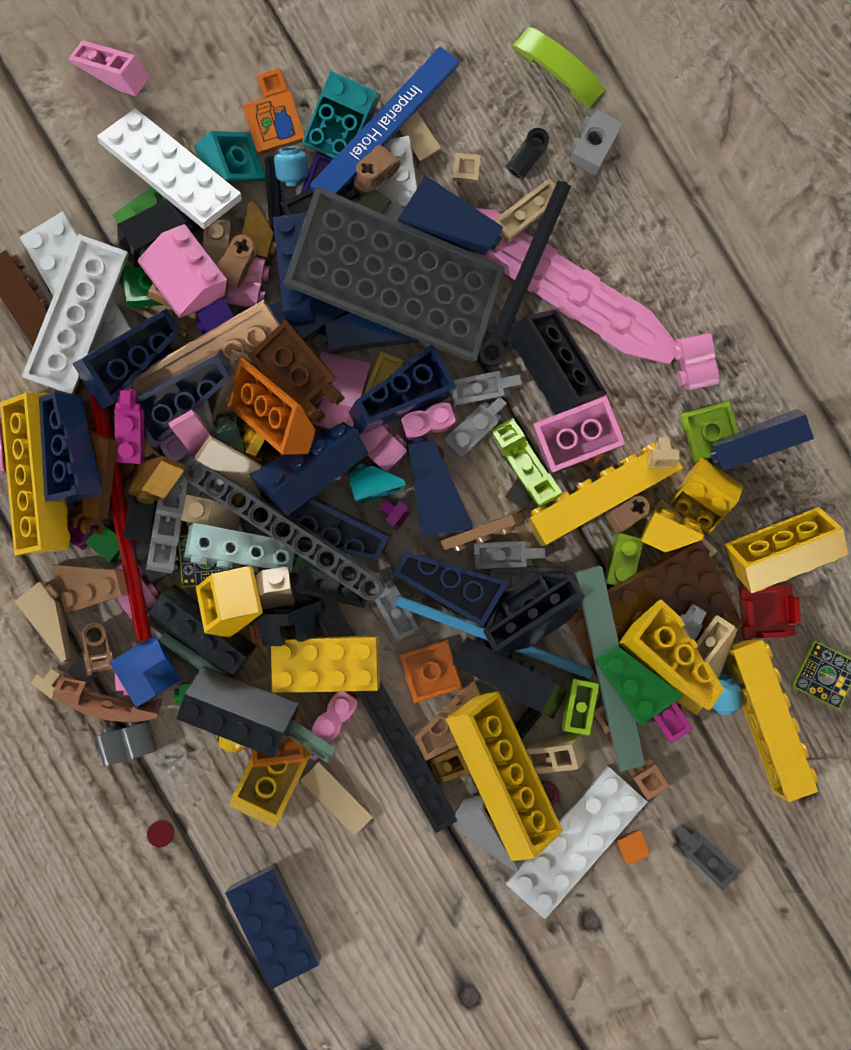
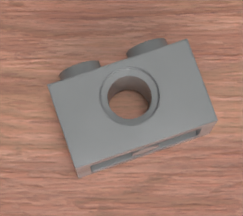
(602, 128)

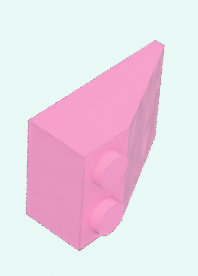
(351, 383)

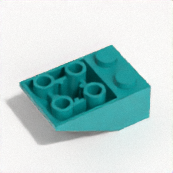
(339, 114)

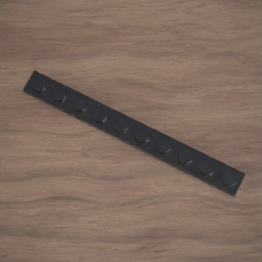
(394, 732)

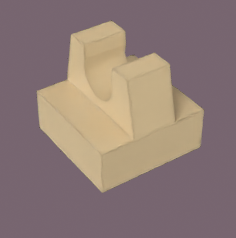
(466, 167)
(663, 455)
(47, 683)

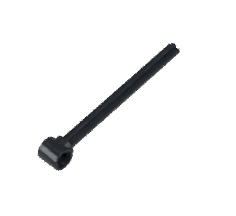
(524, 276)

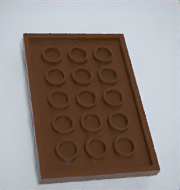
(678, 580)

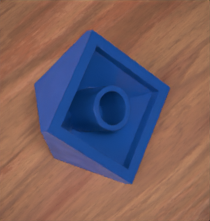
(145, 671)

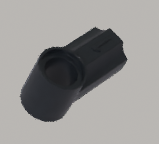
(527, 154)

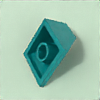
(230, 155)
(373, 483)

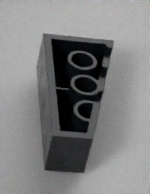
(144, 228)
(509, 677)

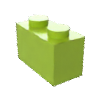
(622, 558)
(579, 706)

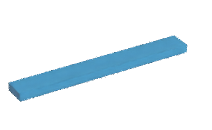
(478, 631)

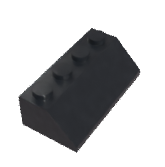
(555, 361)
(181, 618)
(238, 712)

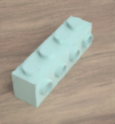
(235, 549)

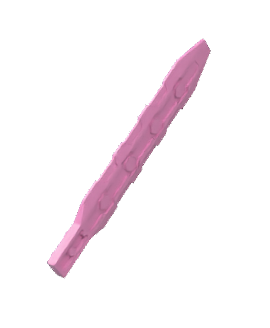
(586, 299)

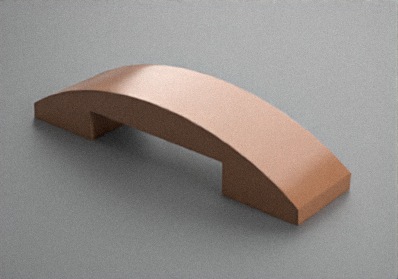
(102, 706)
(647, 777)

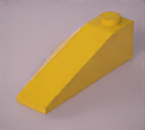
(667, 650)

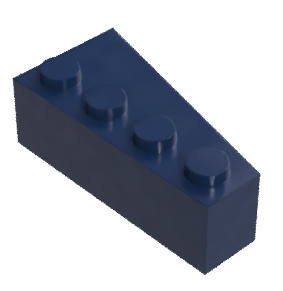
(296, 305)
(124, 357)
(406, 390)
(181, 393)
(67, 450)
(298, 477)
(339, 529)
(457, 588)

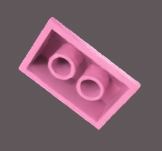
(183, 271)
(578, 435)

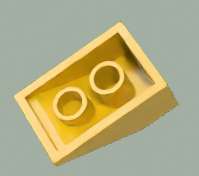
(267, 789)

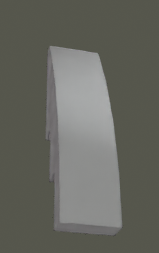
(167, 528)

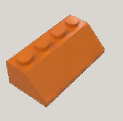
(270, 411)

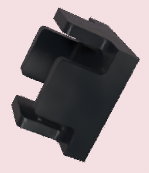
(299, 615)

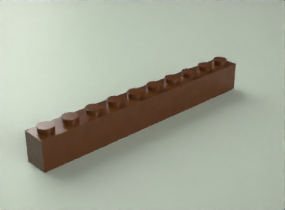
(29, 312)

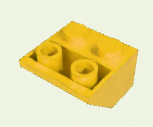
(706, 495)
(669, 532)
(228, 601)

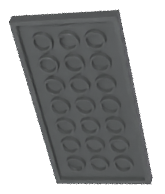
(394, 275)

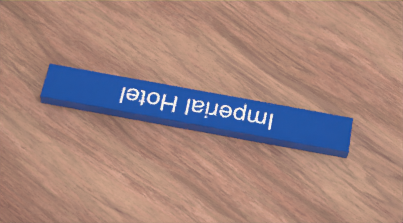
(387, 120)

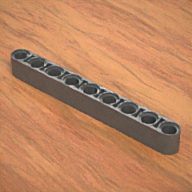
(297, 530)

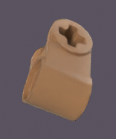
(375, 169)
(234, 263)
(628, 513)
(96, 654)

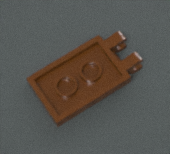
(296, 369)
(96, 509)

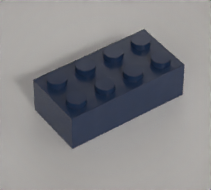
(273, 925)

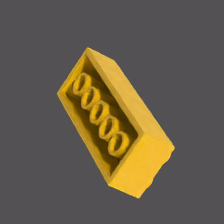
(596, 497)
(36, 524)
(771, 721)
(504, 776)

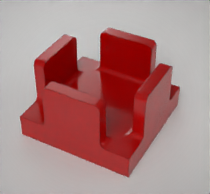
(769, 612)

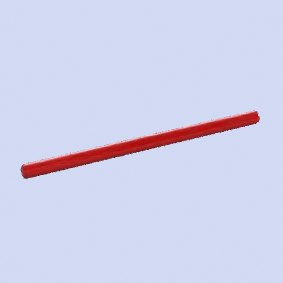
(126, 547)

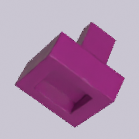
(396, 514)

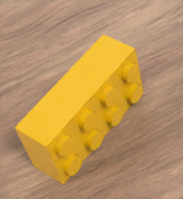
(786, 549)
(326, 664)

